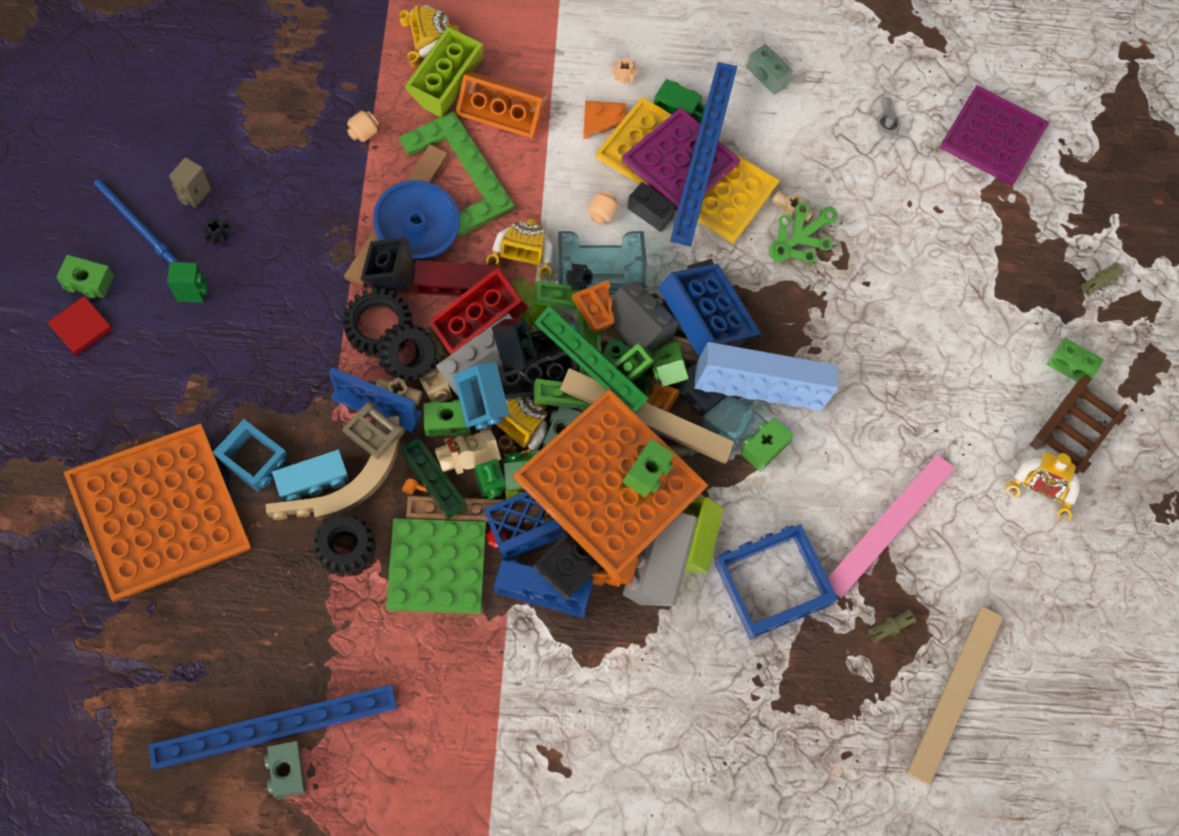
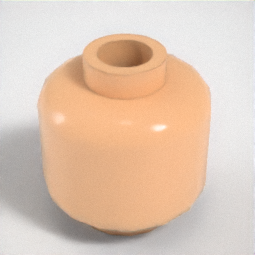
(362, 126)
(603, 207)

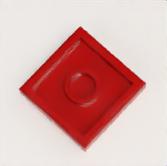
(79, 325)

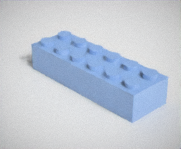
(765, 376)

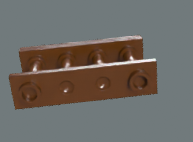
(1058, 422)

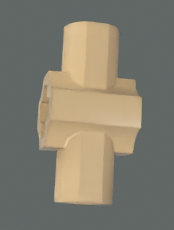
(788, 205)
(396, 385)

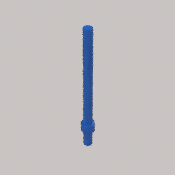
(160, 248)

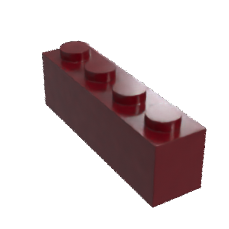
(448, 277)

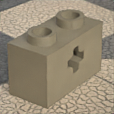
(190, 183)

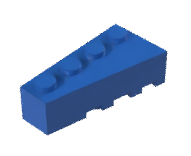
(529, 586)

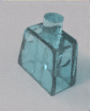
(730, 418)

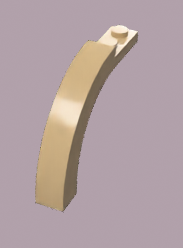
(349, 496)

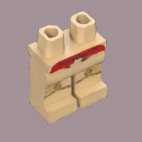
(468, 451)

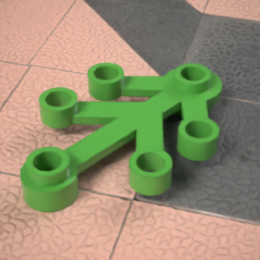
(800, 235)

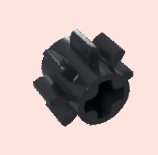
(216, 231)
(579, 277)

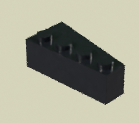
(551, 366)

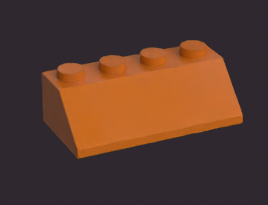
(500, 104)

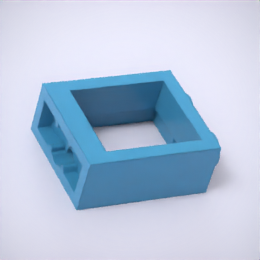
(491, 392)
(235, 441)

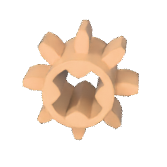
(624, 71)

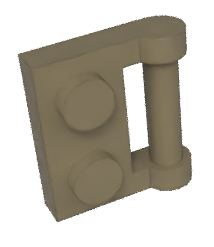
(368, 435)

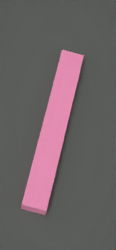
(889, 525)

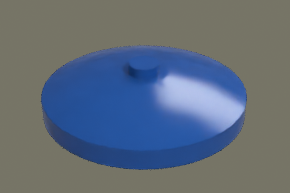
(420, 214)

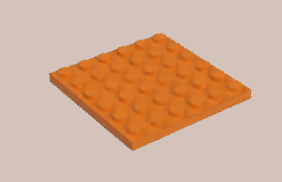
(583, 489)
(156, 512)

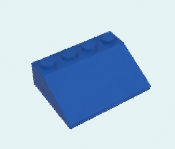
(708, 307)

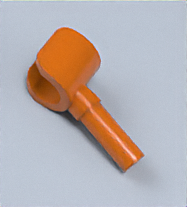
(411, 485)

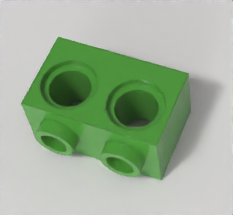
(1074, 360)

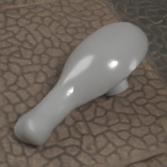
(888, 123)

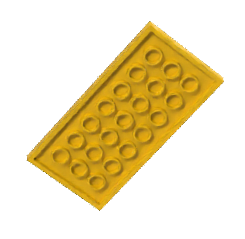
(726, 206)

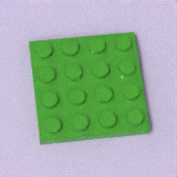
(436, 566)

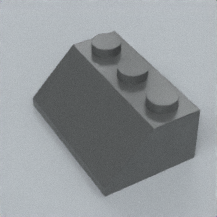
(641, 317)

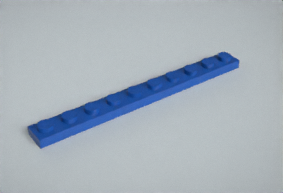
(703, 154)
(272, 727)

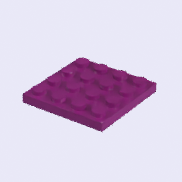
(994, 135)
(666, 155)

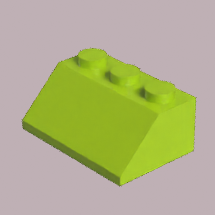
(705, 535)

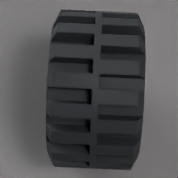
(424, 351)
(336, 528)

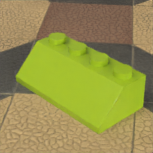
(442, 71)

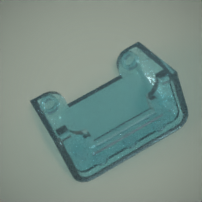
(614, 263)

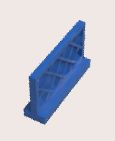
(356, 393)
(526, 540)

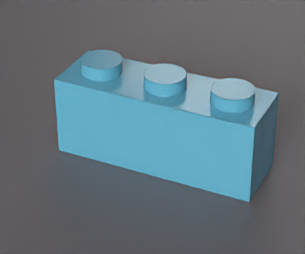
(311, 476)

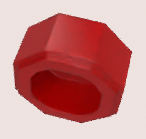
(491, 539)

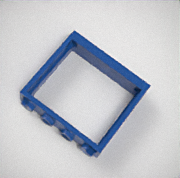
(767, 542)

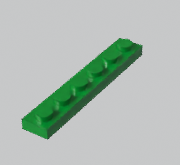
(590, 359)

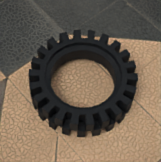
(368, 301)

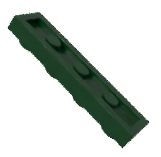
(433, 478)

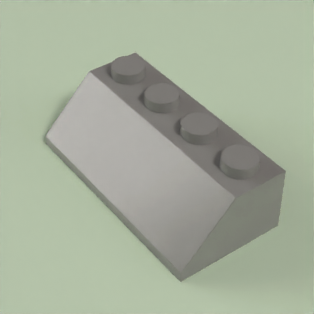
(477, 351)
(663, 564)

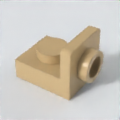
(436, 386)

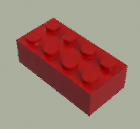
(477, 310)

